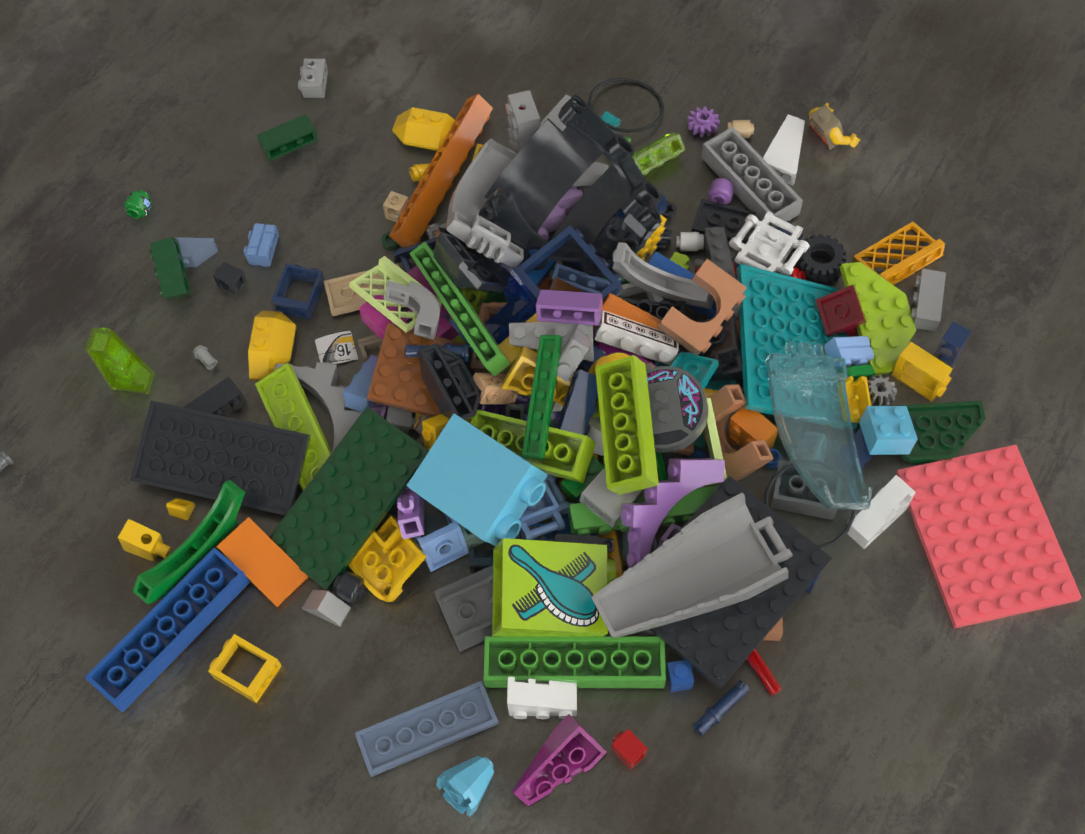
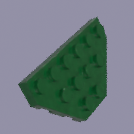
(942, 429)

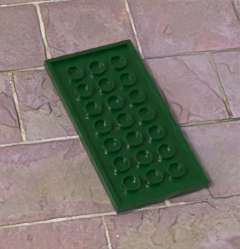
(348, 497)

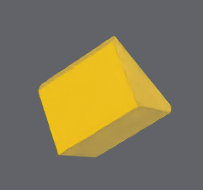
(180, 508)

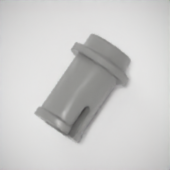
(201, 353)

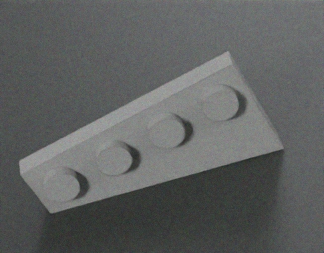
(529, 334)

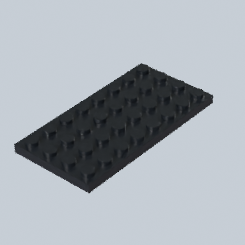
(203, 450)

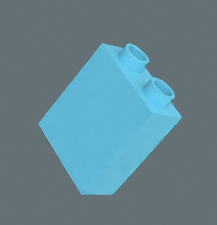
(478, 481)

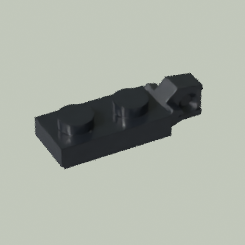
(585, 539)

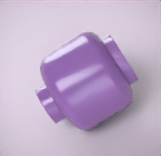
(721, 191)

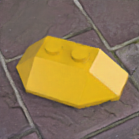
(422, 128)
(270, 343)

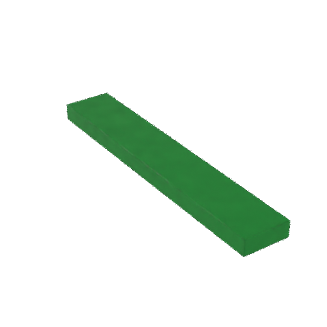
(542, 397)

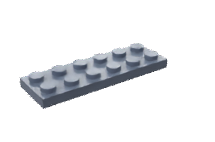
(426, 728)

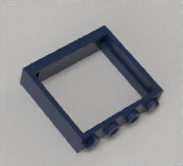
(522, 271)

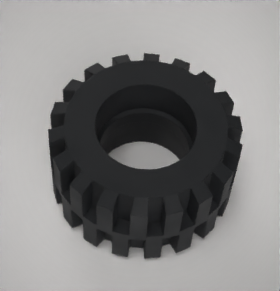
(826, 249)

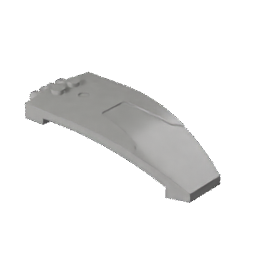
(469, 198)

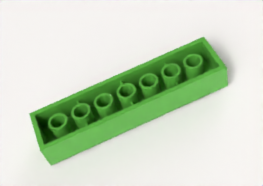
(579, 660)

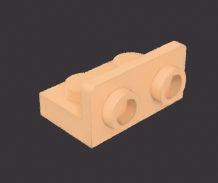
(491, 389)

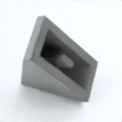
(326, 606)

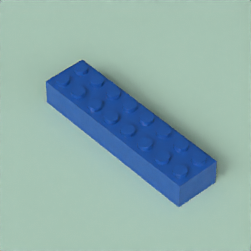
(167, 630)

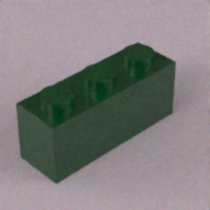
(287, 137)
(170, 269)

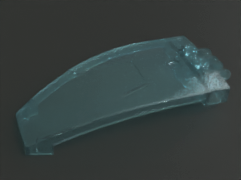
(817, 425)

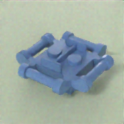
(549, 506)

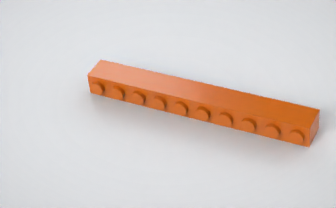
(441, 172)

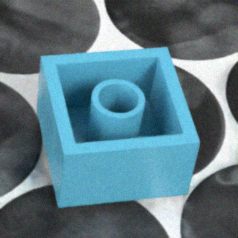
(888, 430)

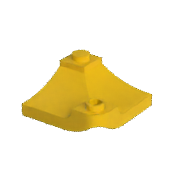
(387, 561)

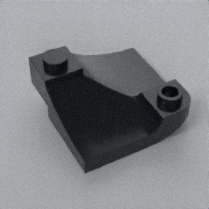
(725, 349)

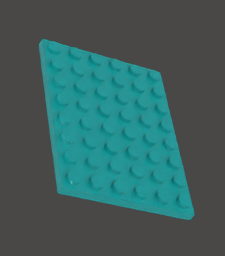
(770, 315)

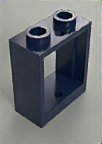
(294, 307)

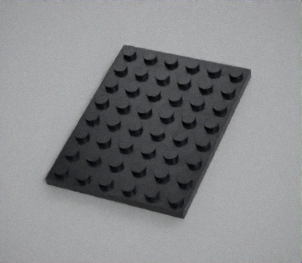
(725, 637)

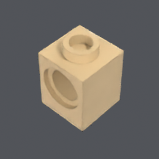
(394, 205)

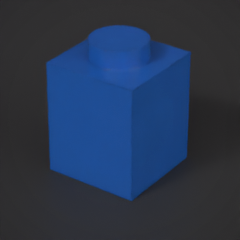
(679, 676)

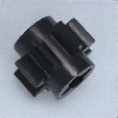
(665, 238)

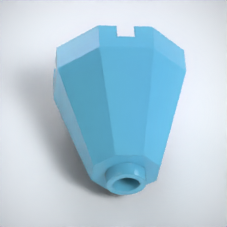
(466, 783)

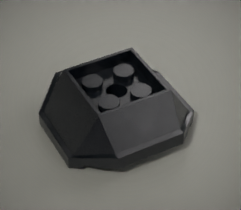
(466, 266)

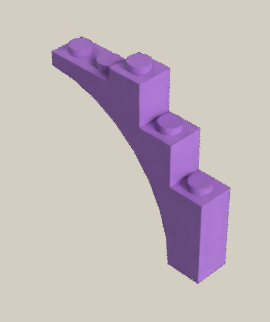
(646, 517)

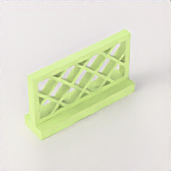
(390, 272)

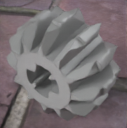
(881, 391)

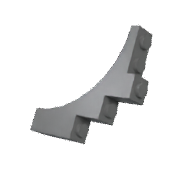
(322, 384)

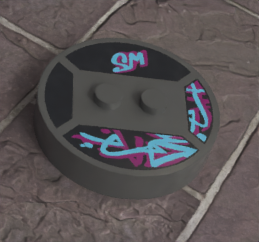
(676, 408)

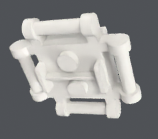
(768, 246)

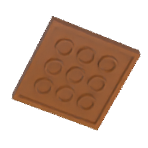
(399, 379)

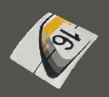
(336, 348)

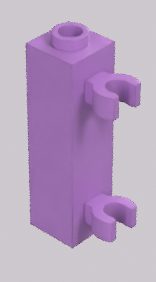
(411, 513)

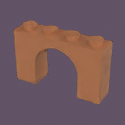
(726, 293)
(750, 457)

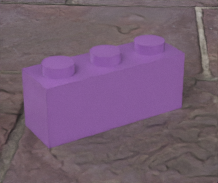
(569, 307)

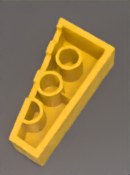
(521, 376)

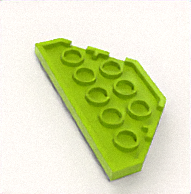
(886, 313)

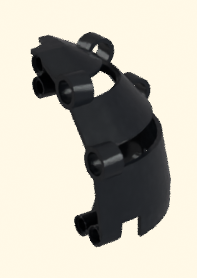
(549, 168)

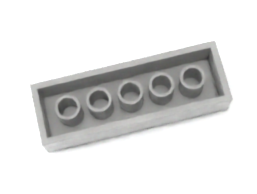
(751, 176)

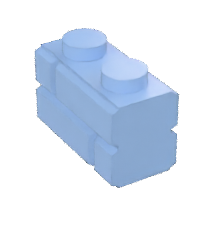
(853, 349)

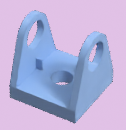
(451, 537)

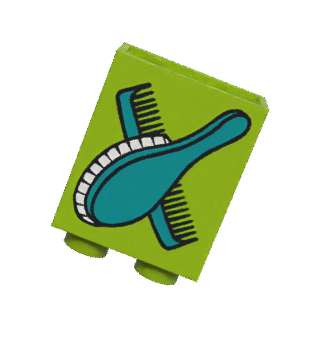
(548, 588)

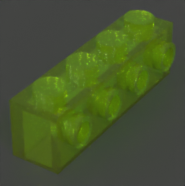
(658, 152)

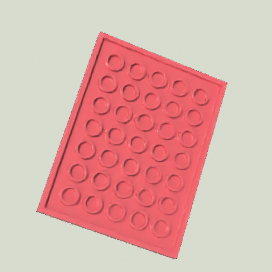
(988, 537)

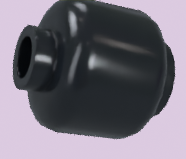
(349, 587)

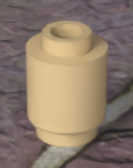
(743, 127)

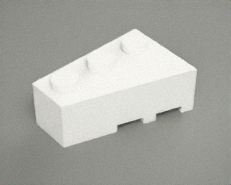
(883, 511)
(541, 699)

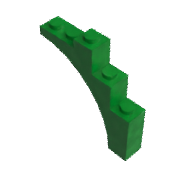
(211, 532)

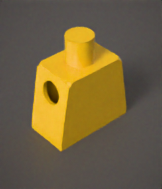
(143, 541)

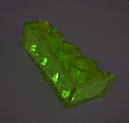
(118, 362)

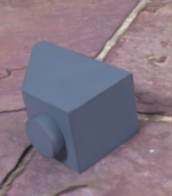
(196, 250)

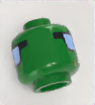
(138, 204)

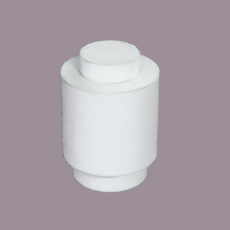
(690, 241)

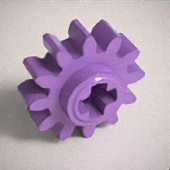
(703, 121)

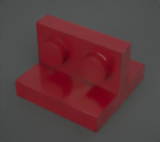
(841, 311)

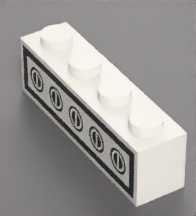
(636, 338)

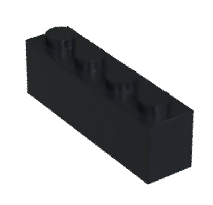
(220, 399)

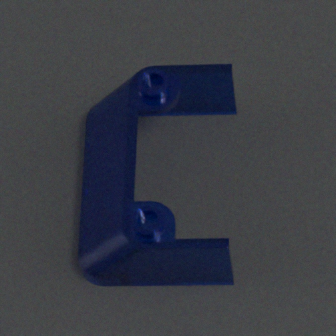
(518, 310)

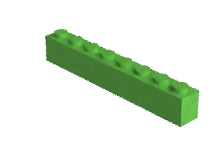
(461, 311)
(585, 522)

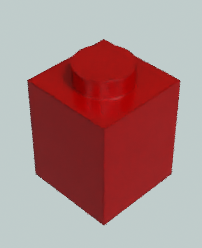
(628, 748)

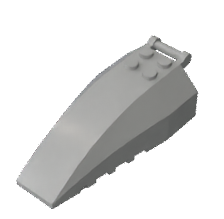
(697, 571)

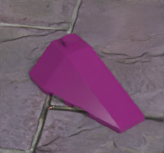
(562, 756)

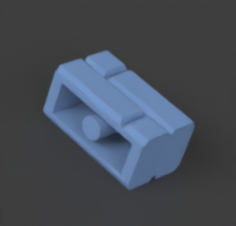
(261, 244)

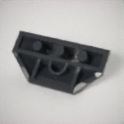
(449, 382)

